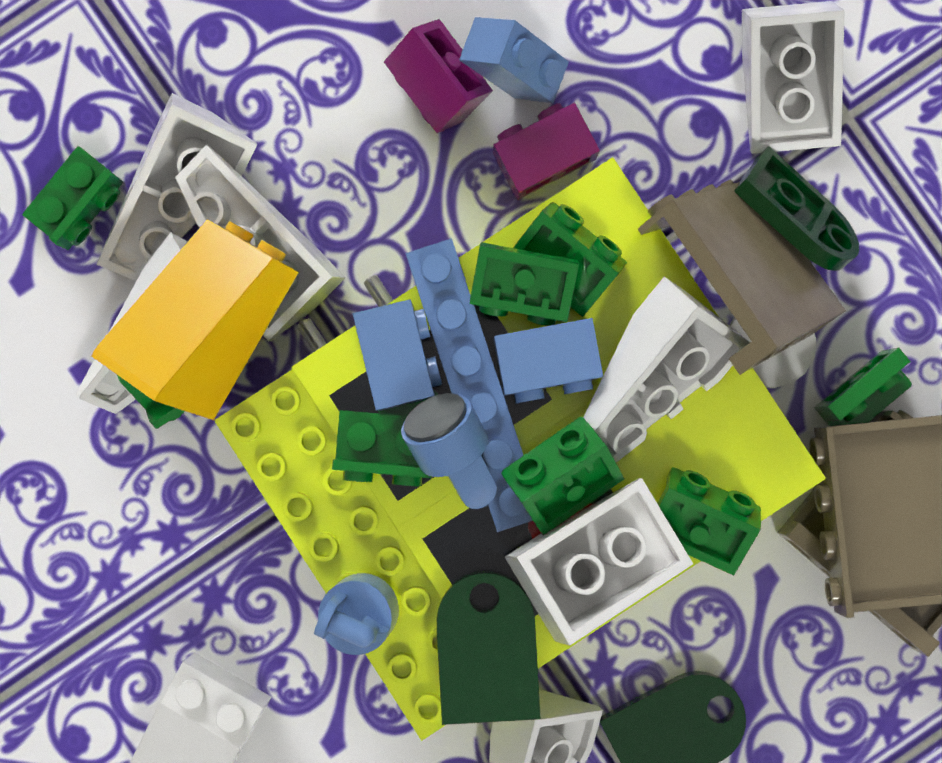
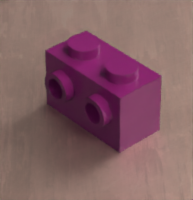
(435, 78)
(545, 149)

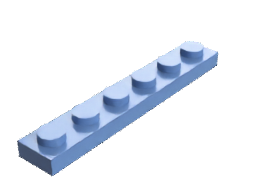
(469, 366)

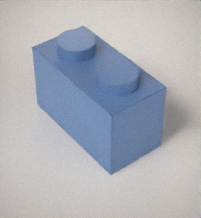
(514, 59)
(395, 354)
(548, 358)

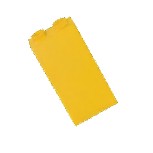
(199, 320)

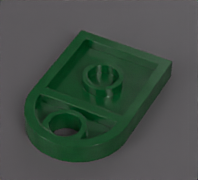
(798, 211)
(487, 654)
(674, 723)

